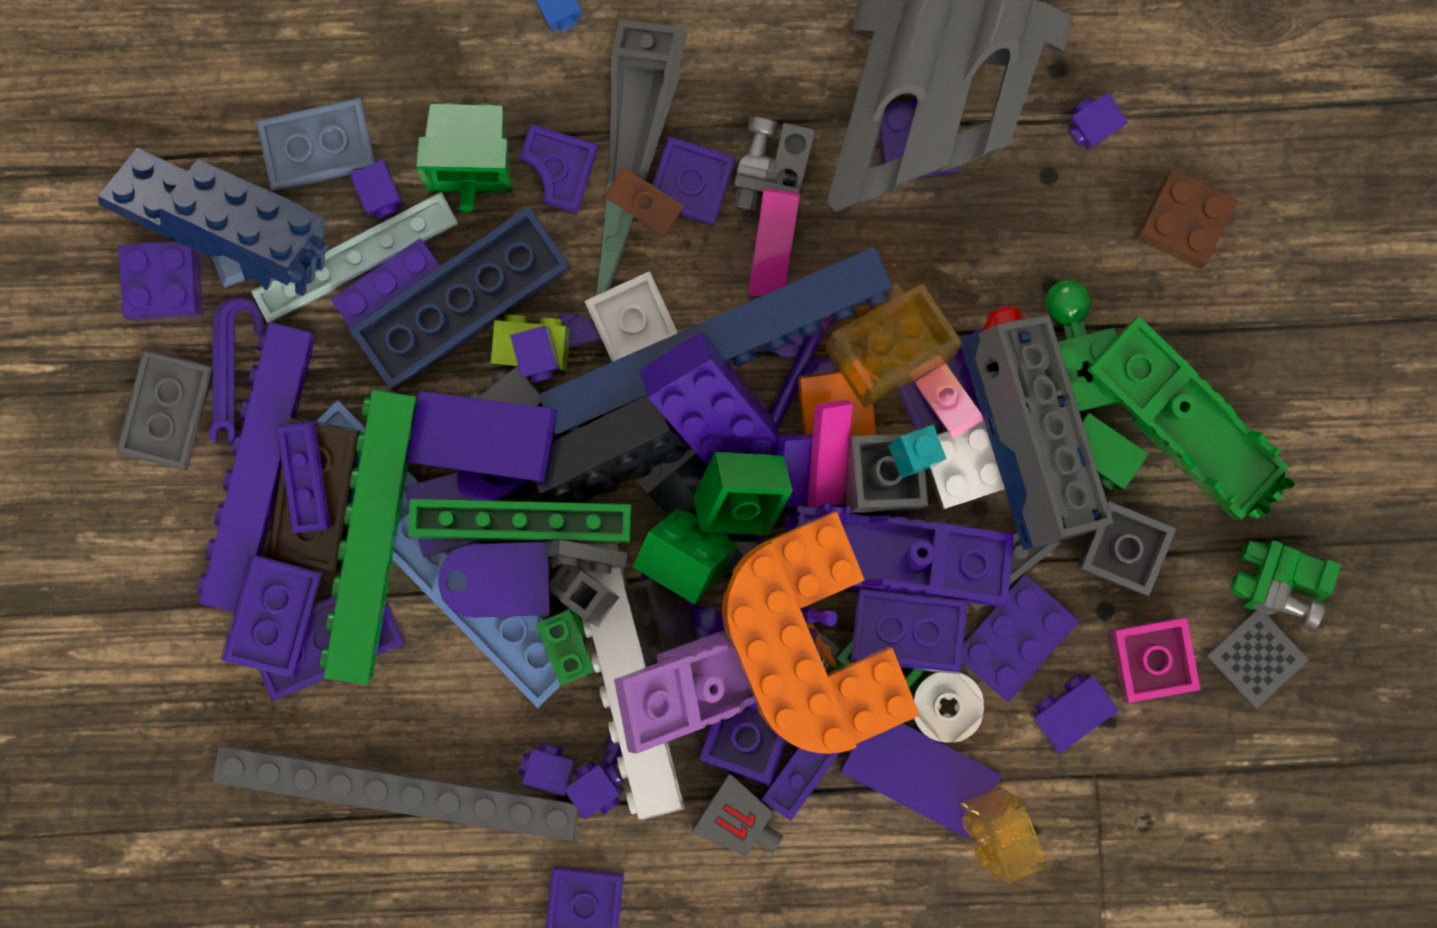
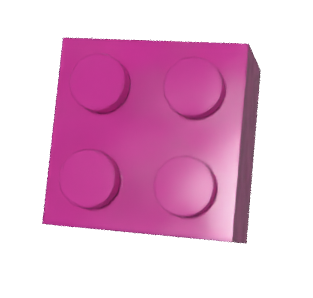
(1154, 659)

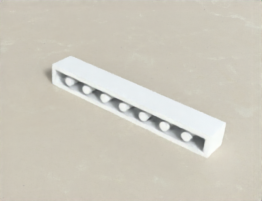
(618, 654)

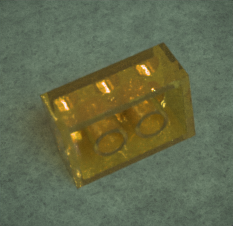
(893, 345)

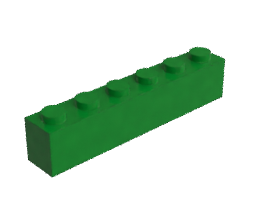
(520, 521)

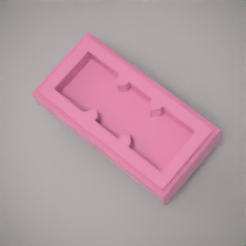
(949, 400)

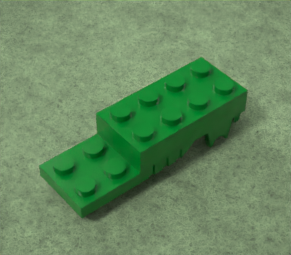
(1192, 423)

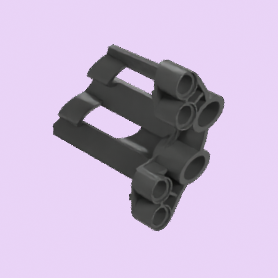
(933, 54)

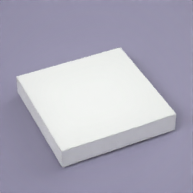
(631, 316)

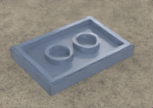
(315, 144)

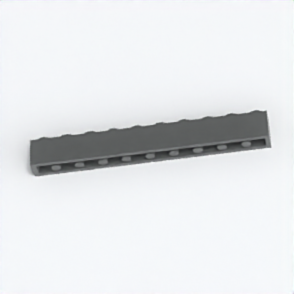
(395, 791)

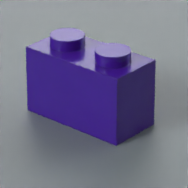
(1073, 712)

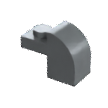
(583, 594)

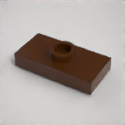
(643, 201)

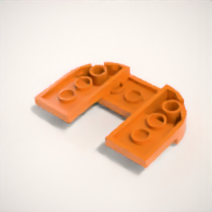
(779, 655)

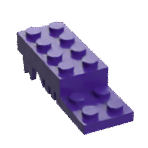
(923, 556)

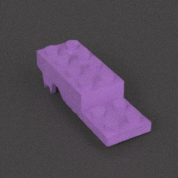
(683, 692)

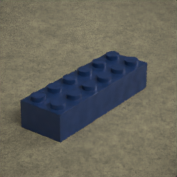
(460, 299)

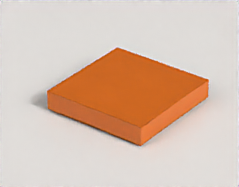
(832, 387)

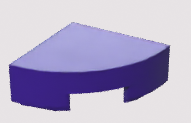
(581, 330)

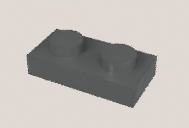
(570, 553)

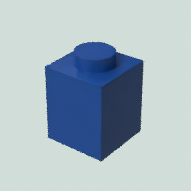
(560, 13)

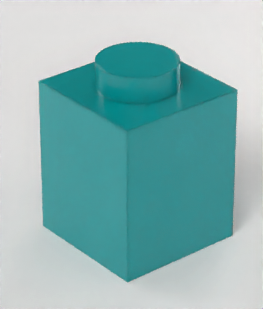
(917, 451)

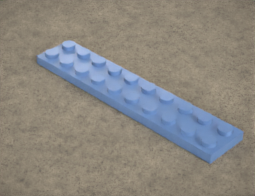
(507, 641)

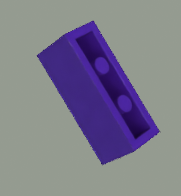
(385, 282)

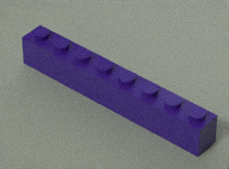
(257, 465)

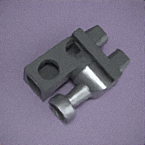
(777, 173)

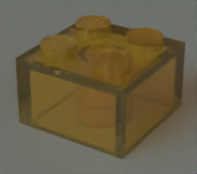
(1003, 835)

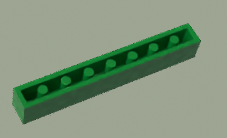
(370, 539)

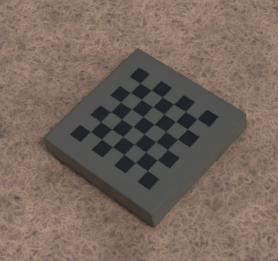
(1257, 658)

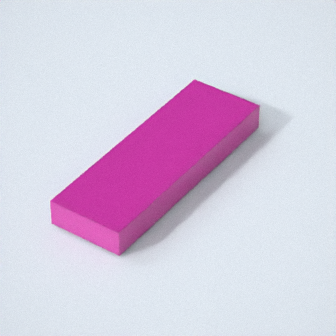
(773, 241)
(829, 453)

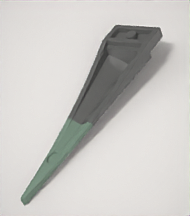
(642, 89)

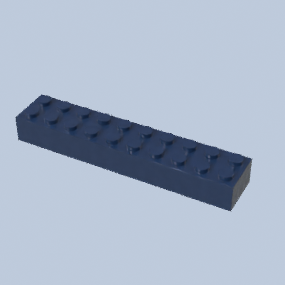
(734, 334)

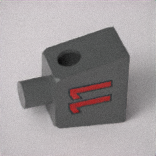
(737, 819)

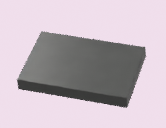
(165, 410)

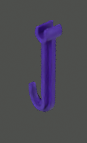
(224, 363)

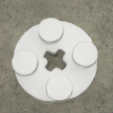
(968, 706)

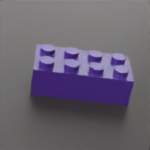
(708, 401)

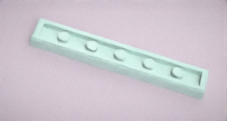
(360, 255)

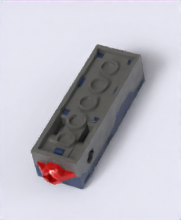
(1035, 428)

